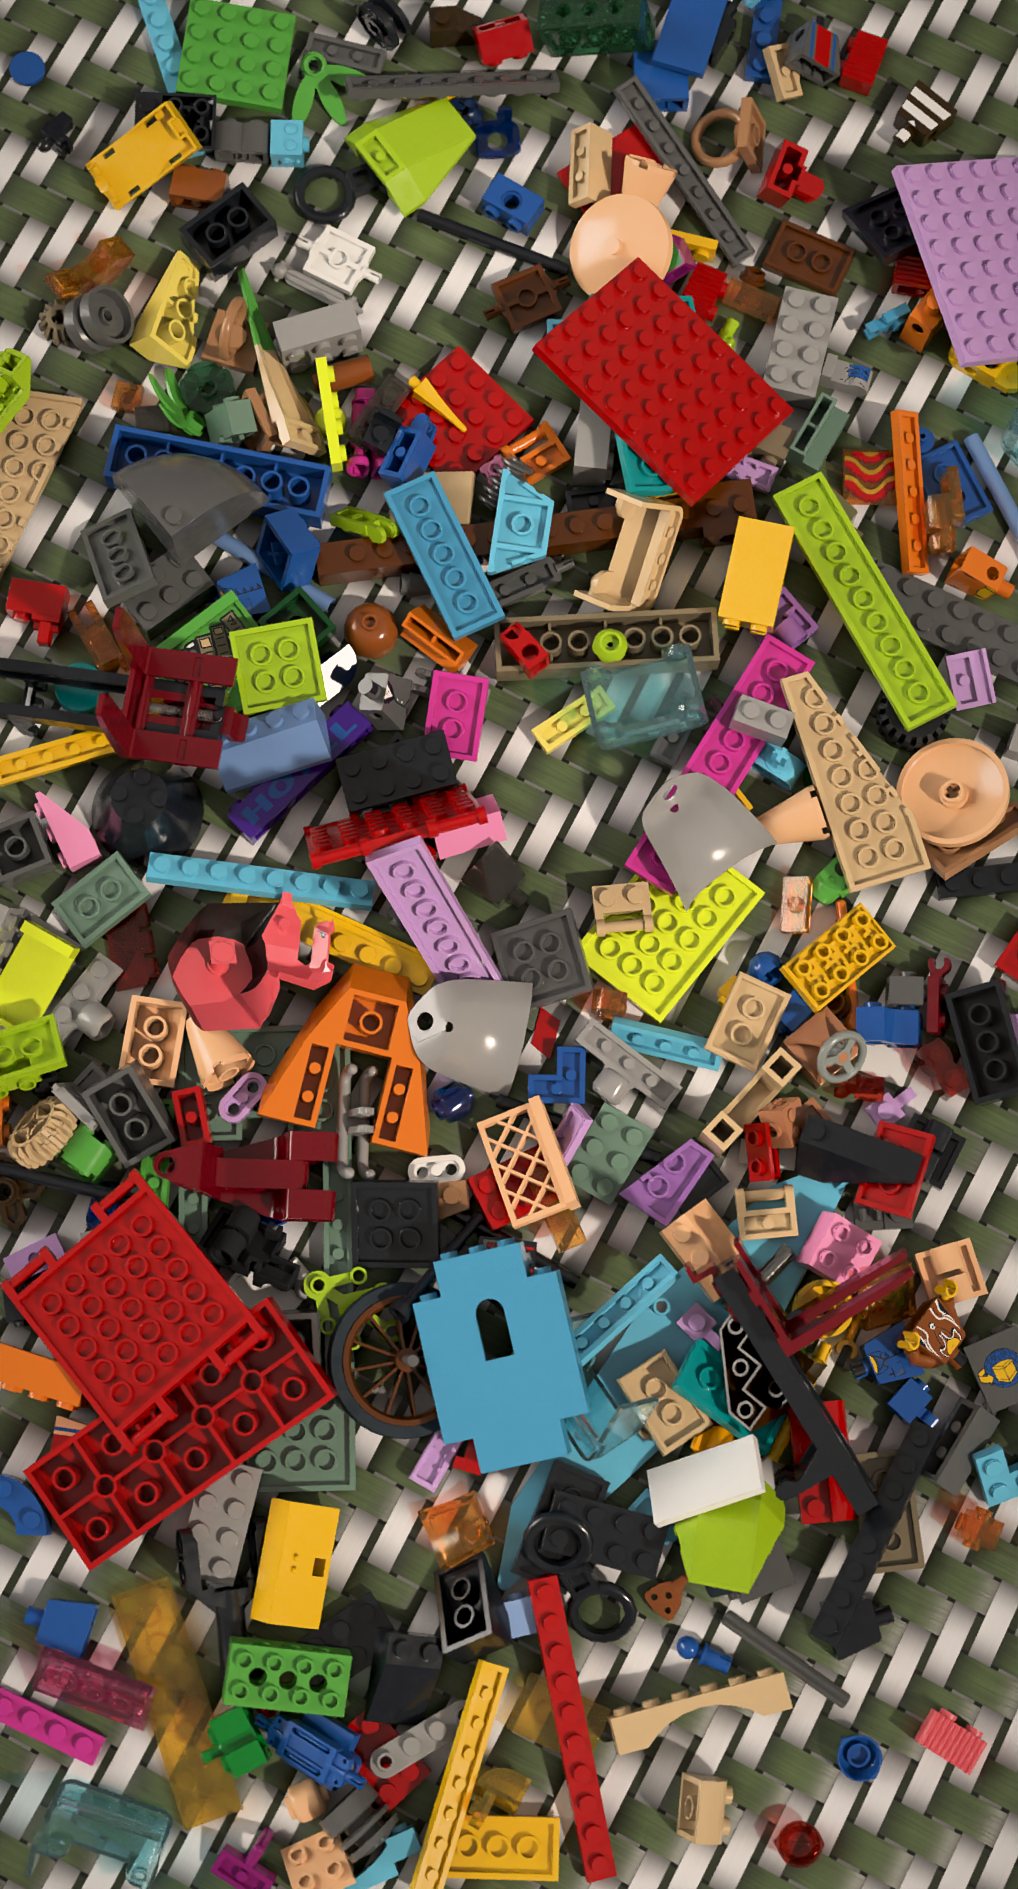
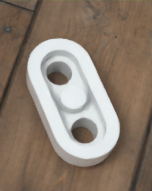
(437, 1168)

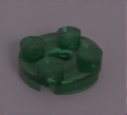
(196, 377)

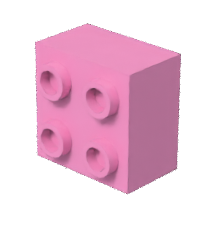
(837, 1248)

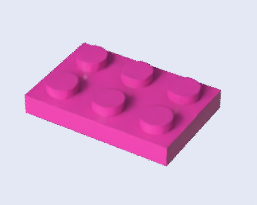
(458, 708)

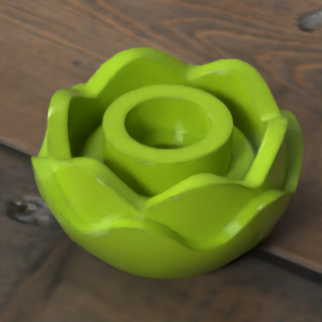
(606, 653)

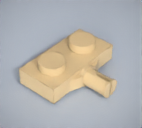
(784, 80)

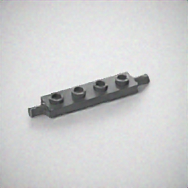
(529, 580)

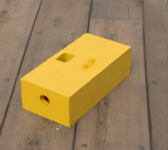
(294, 1563)

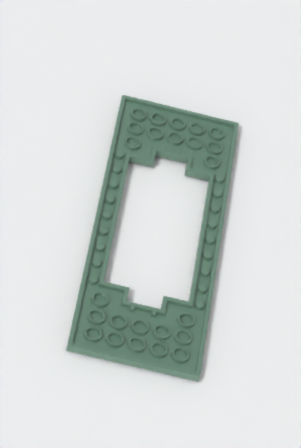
(322, 1447)

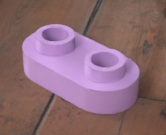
(242, 1097)

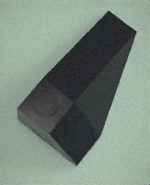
(843, 1155)

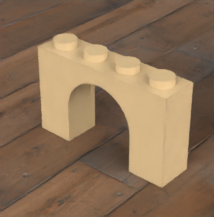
(745, 1106)

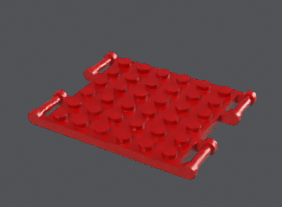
(378, 830)
(133, 1310)

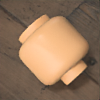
(306, 1800)

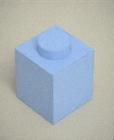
(520, 1614)

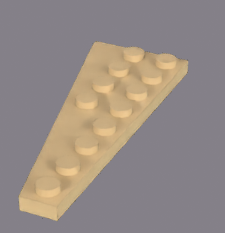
(27, 460)

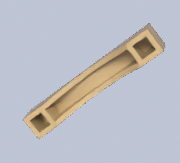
(639, 1727)

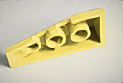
(167, 323)

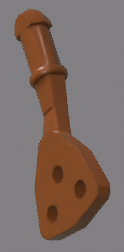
(675, 1588)

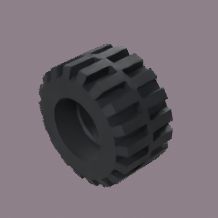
(916, 738)

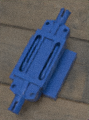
(316, 1748)

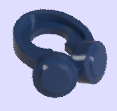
(475, 113)

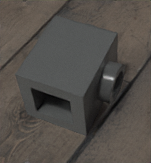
(905, 990)

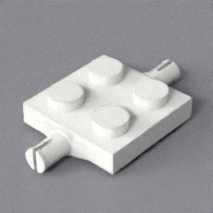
(339, 260)

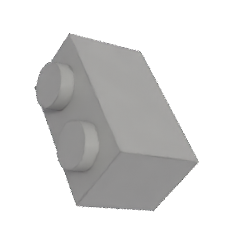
(761, 720)

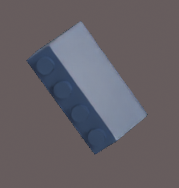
(276, 746)

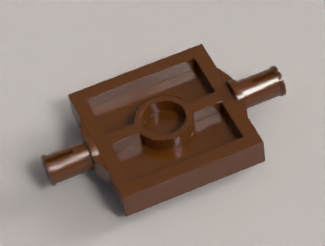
(526, 298)

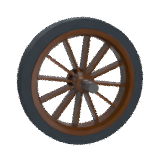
(401, 1361)

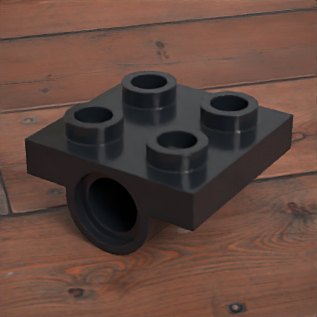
(945, 1150)

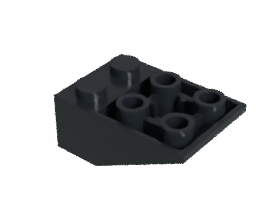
(196, 110)

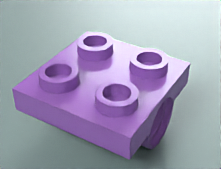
(792, 622)

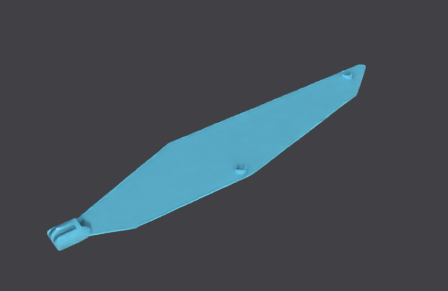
(658, 1331)

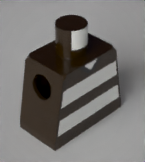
(922, 117)

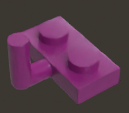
(244, 1870)

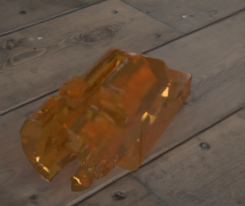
(944, 513)

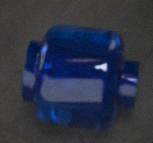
(452, 1102)

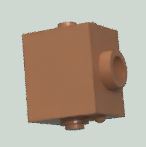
(785, 1121)

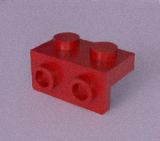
(761, 1158)

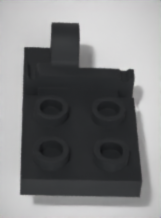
(246, 1245)

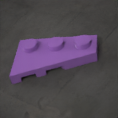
(669, 1183)

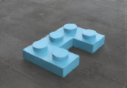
(996, 1478)

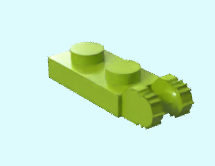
(364, 523)

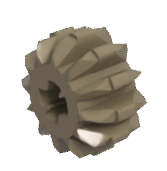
(51, 324)

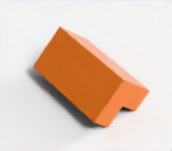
(432, 637)

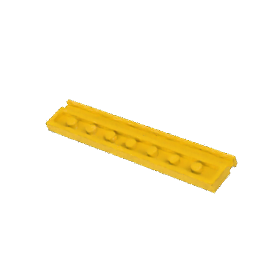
(357, 943)

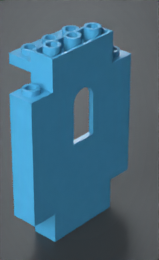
(512, 1402)

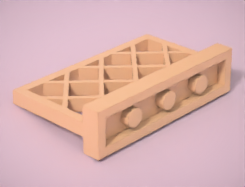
(553, 1161)

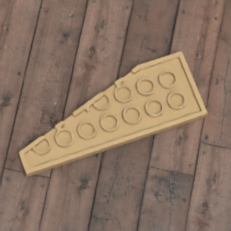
(864, 815)

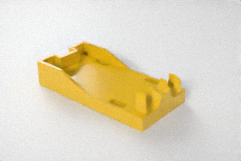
(143, 155)

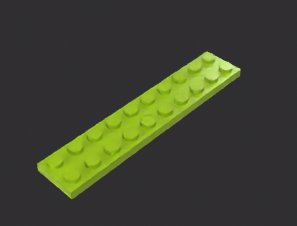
(864, 602)

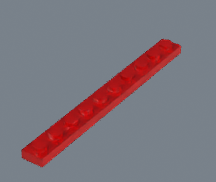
(571, 1728)

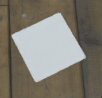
(889, 1063)

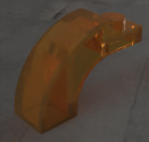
(99, 268)

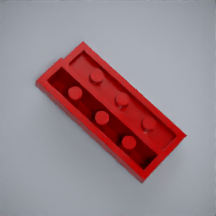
(826, 1499)

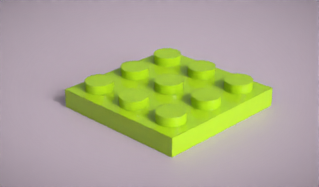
(277, 665)

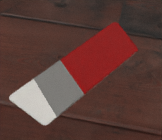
(547, 1027)

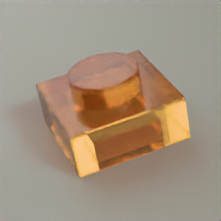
(126, 397)

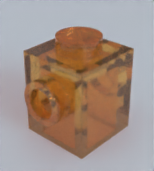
(978, 1529)

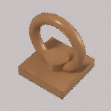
(748, 136)
(231, 339)
(266, 433)

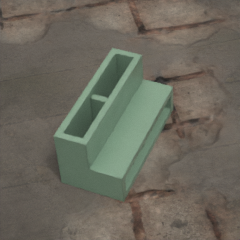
(817, 435)

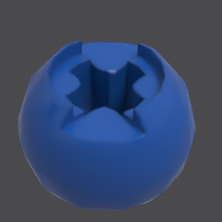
(766, 967)

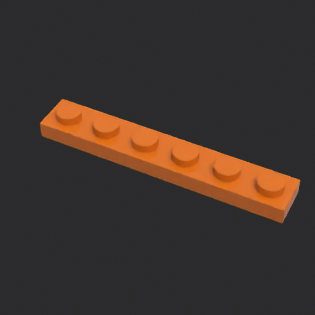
(909, 492)

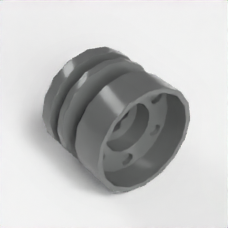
(359, 1822)

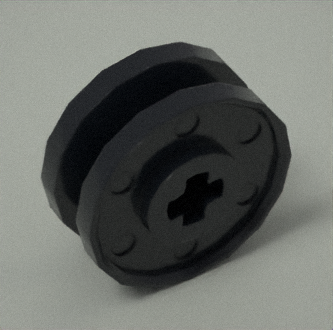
(383, 22)

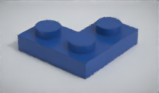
(569, 1082)

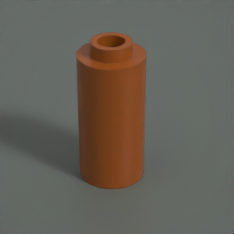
(349, 373)

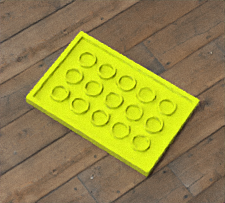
(664, 963)

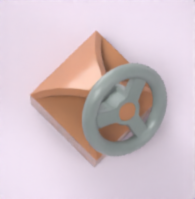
(825, 1048)

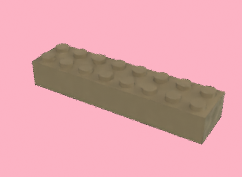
(648, 635)

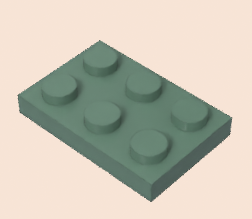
(101, 899)
(608, 1153)

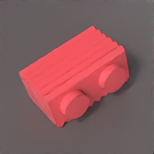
(951, 1741)

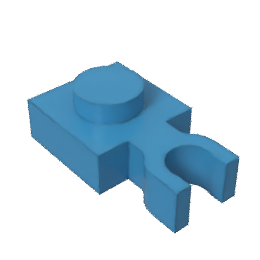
(890, 320)

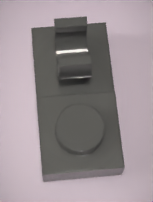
(874, 1220)

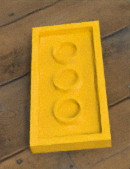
(508, 1849)

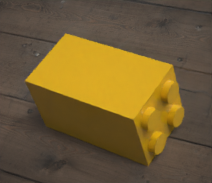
(755, 576)

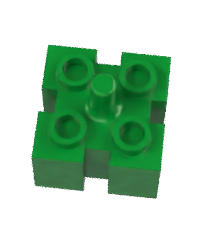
(237, 1740)

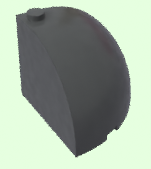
(188, 499)

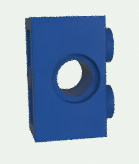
(505, 192)

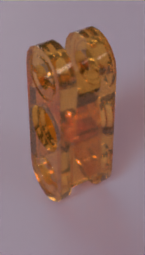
(98, 640)

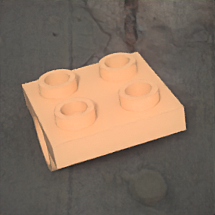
(954, 1262)
(318, 1863)

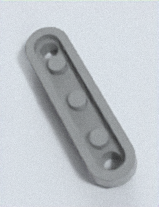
(417, 1741)

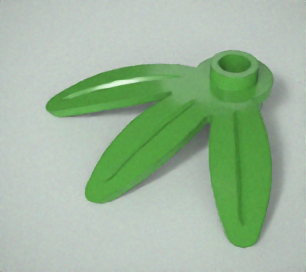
(321, 81)
(175, 408)

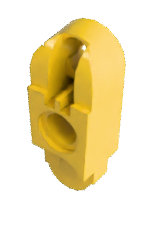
(1002, 377)

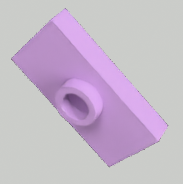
(761, 474)
(572, 1130)
(21, 1258)
(434, 1462)

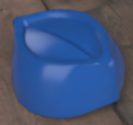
(859, 1757)

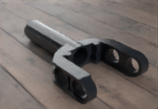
(227, 1601)

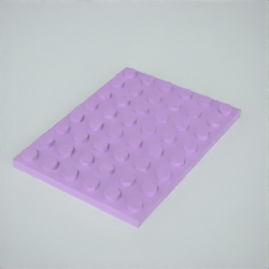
(969, 246)

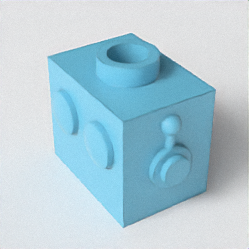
(288, 143)

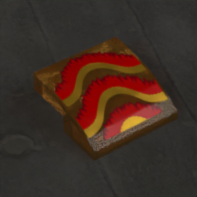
(868, 477)

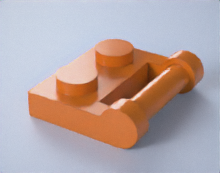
(544, 458)

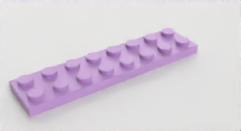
(431, 912)

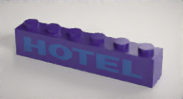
(274, 798)

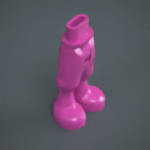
(359, 465)

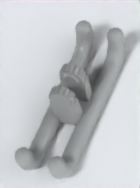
(355, 1122)

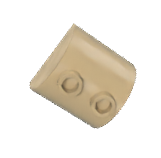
(703, 1808)

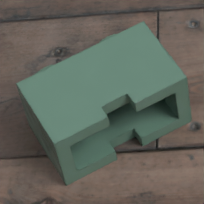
(230, 421)

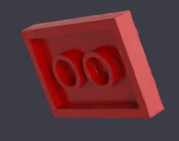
(488, 1195)
(897, 1198)
(391, 1789)

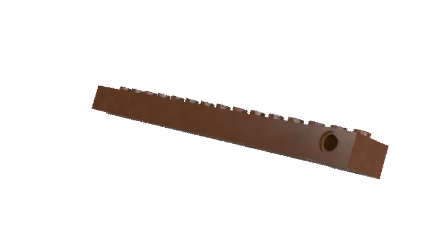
(573, 532)

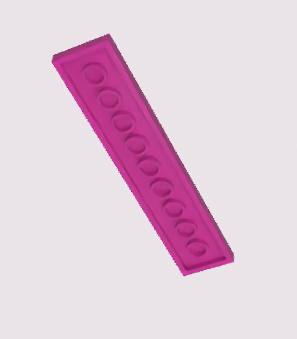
(723, 751)

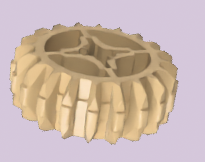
(41, 1133)

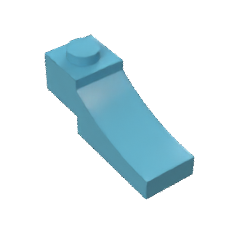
(399, 1845)

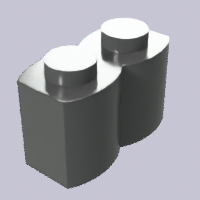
(242, 141)

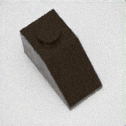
(451, 26)

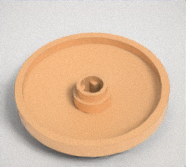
(616, 234)
(955, 791)

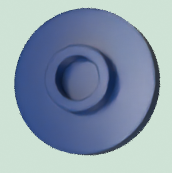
(27, 68)

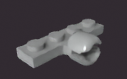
(82, 1004)
(624, 1068)

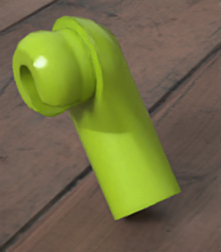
(728, 331)

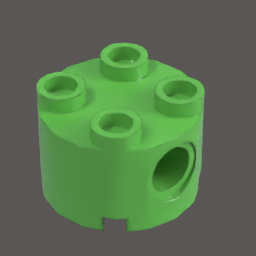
(87, 1155)

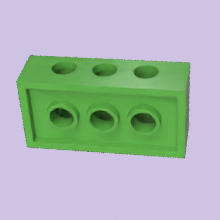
(294, 1695)

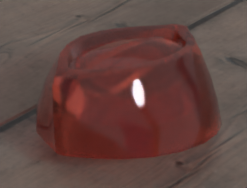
(799, 1844)

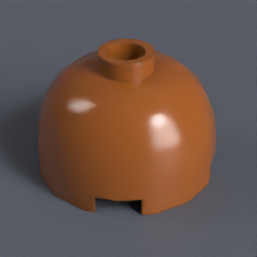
(371, 630)

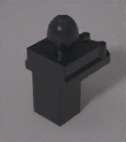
(55, 136)

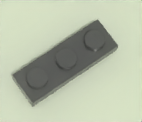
(347, 53)

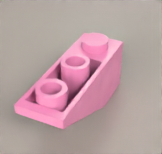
(74, 839)

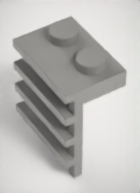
(71, 1092)

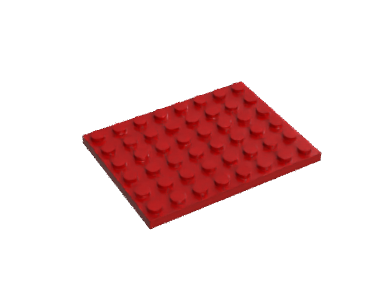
(663, 381)

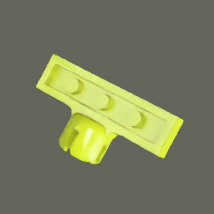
(330, 417)

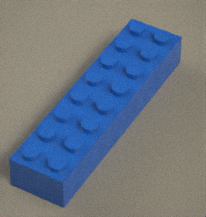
(283, 479)

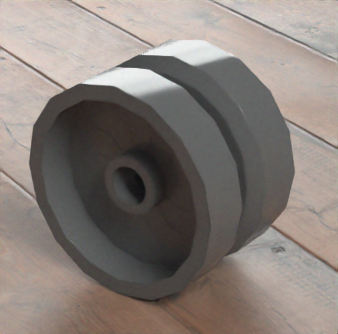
(98, 320)

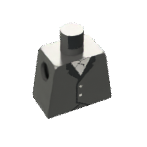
(385, 700)

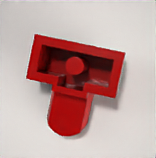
(789, 177)

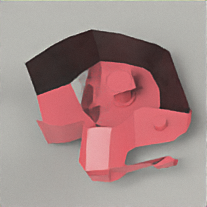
(233, 958)

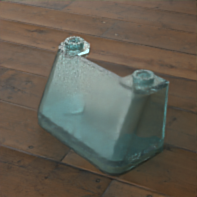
(644, 699)

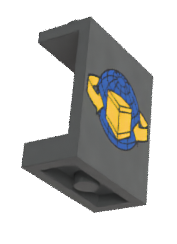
(995, 1366)

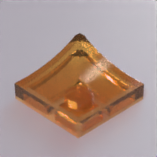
(457, 1529)

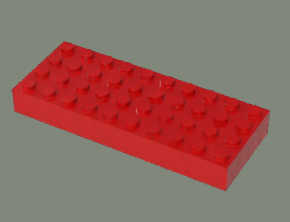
(112, 1498)

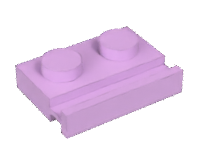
(970, 679)

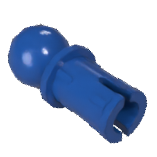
(689, 1647)

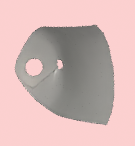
(704, 834)
(486, 1031)

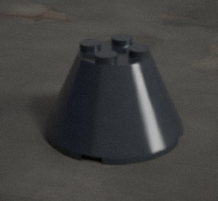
(147, 810)

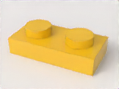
(701, 248)

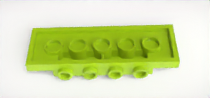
(29, 1052)

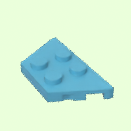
(519, 526)

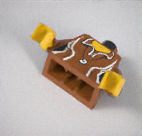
(934, 1331)

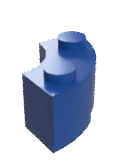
(890, 1026)
(24, 1506)

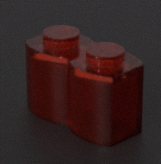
(946, 1076)

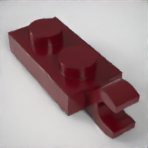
(936, 1016)

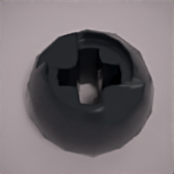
(44, 1088)

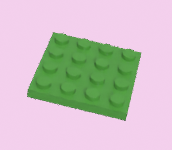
(236, 54)

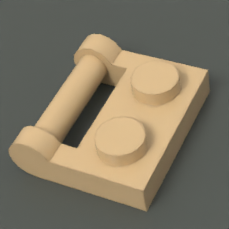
(622, 900)
(766, 1222)

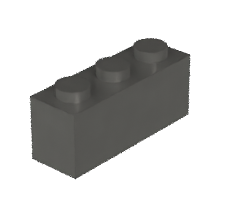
(963, 1434)

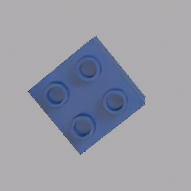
(287, 549)

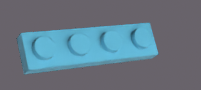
(665, 1043)

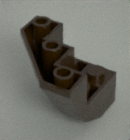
(749, 1386)

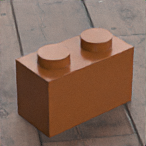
(197, 187)

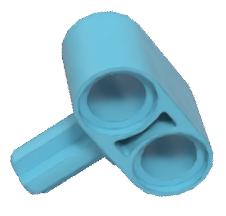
(779, 765)

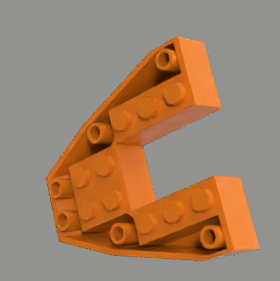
(368, 1016)

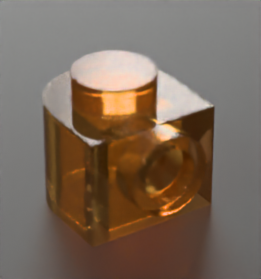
(608, 1003)

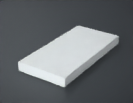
(706, 1481)

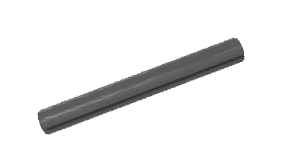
(786, 1659)

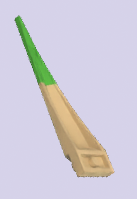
(286, 408)

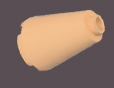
(647, 178)
(796, 819)
(217, 1056)

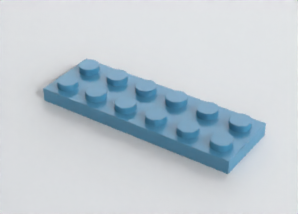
(444, 556)

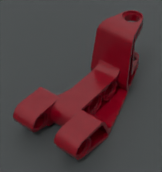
(261, 1175)

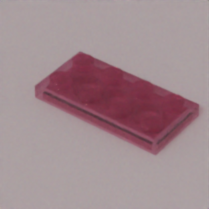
(94, 1688)

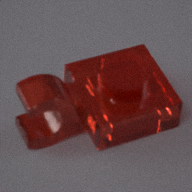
(864, 1087)

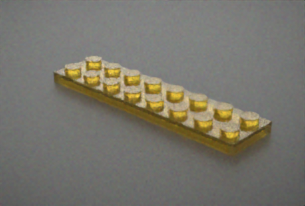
(180, 1704)

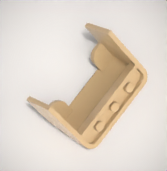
(639, 555)

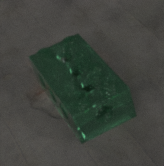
(595, 27)

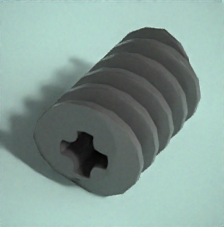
(517, 468)

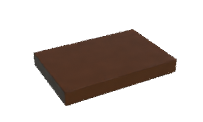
(808, 259)

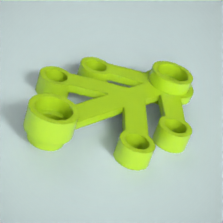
(342, 1301)

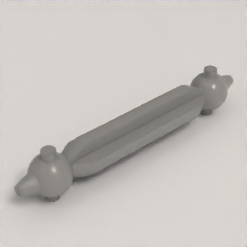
(310, 285)

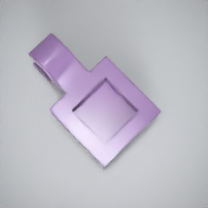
(890, 1108)
(699, 1324)

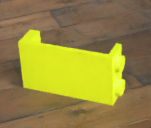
(33, 974)

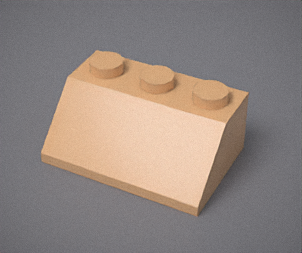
(155, 1038)
(700, 1238)

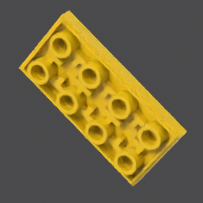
(837, 957)

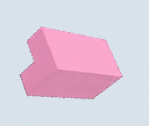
(475, 835)

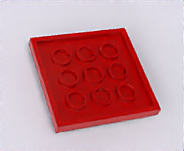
(478, 403)

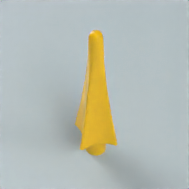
(427, 394)

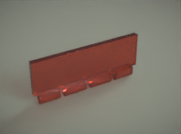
(128, 950)

